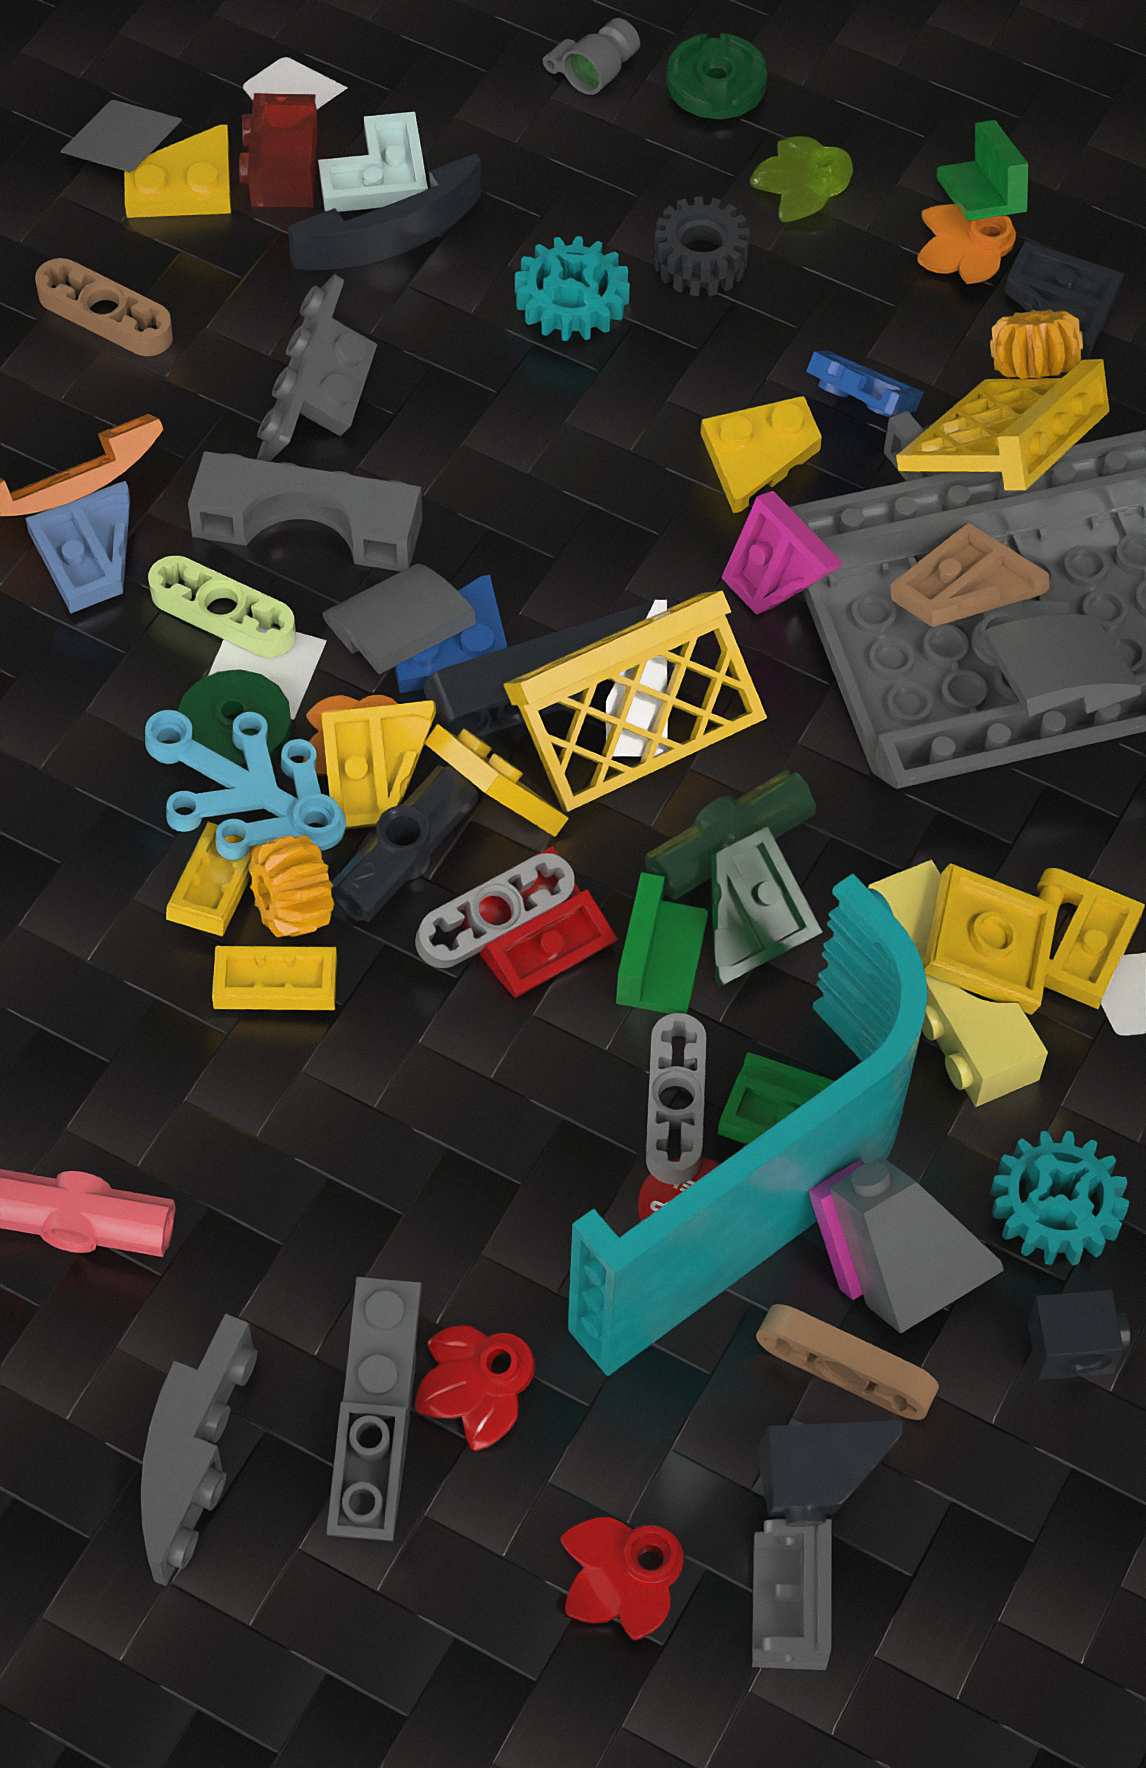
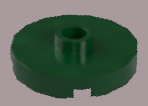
(716, 76)
(232, 694)

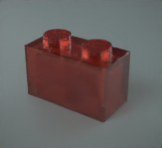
(281, 150)

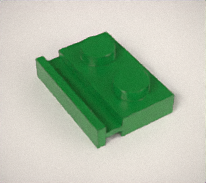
(765, 1096)

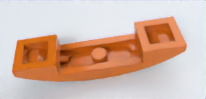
(122, 449)

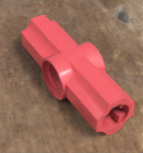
(85, 1212)

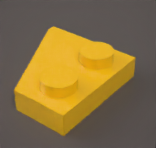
(182, 178)
(759, 446)
(373, 756)
(494, 777)

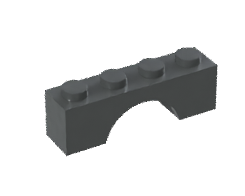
(243, 496)

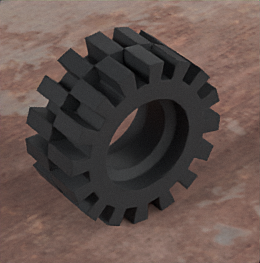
(707, 224)

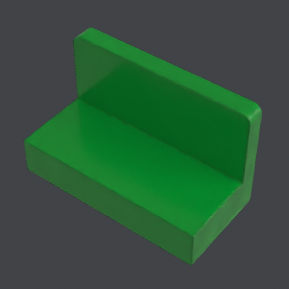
(993, 182)
(660, 951)

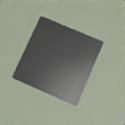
(121, 135)

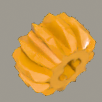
(1036, 344)
(291, 885)

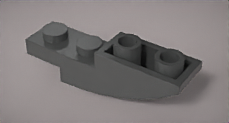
(375, 1410)
(179, 1463)

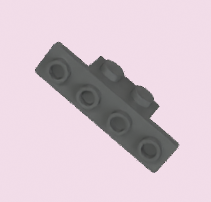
(323, 373)

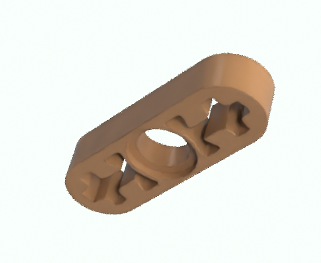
(113, 326)
(847, 1361)

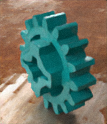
(572, 288)
(1055, 1221)

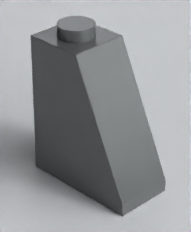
(906, 1245)

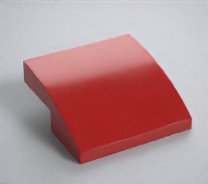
(547, 942)

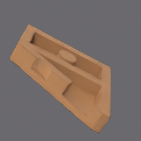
(967, 578)

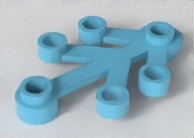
(247, 789)

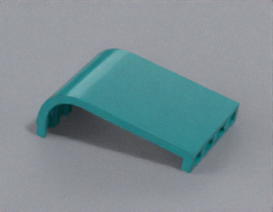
(758, 1200)

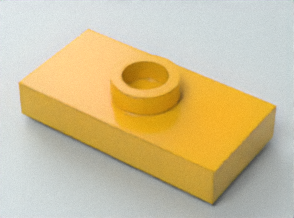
(209, 886)
(274, 978)

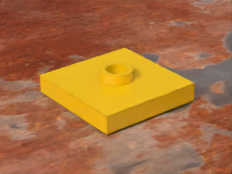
(990, 938)

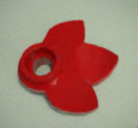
(468, 1387)
(614, 1580)

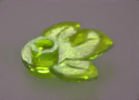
(803, 175)

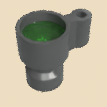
(596, 57)

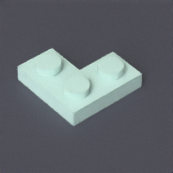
(383, 176)

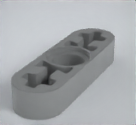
(465, 944)
(660, 1117)

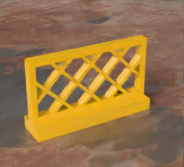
(1013, 426)
(617, 654)

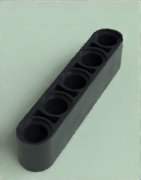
(473, 691)

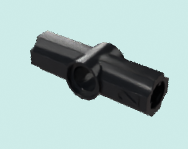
(384, 866)

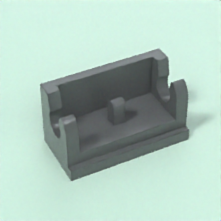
(792, 1596)

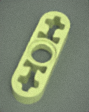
(234, 626)

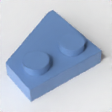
(85, 545)

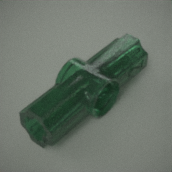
(687, 857)

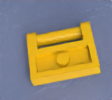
(1093, 939)

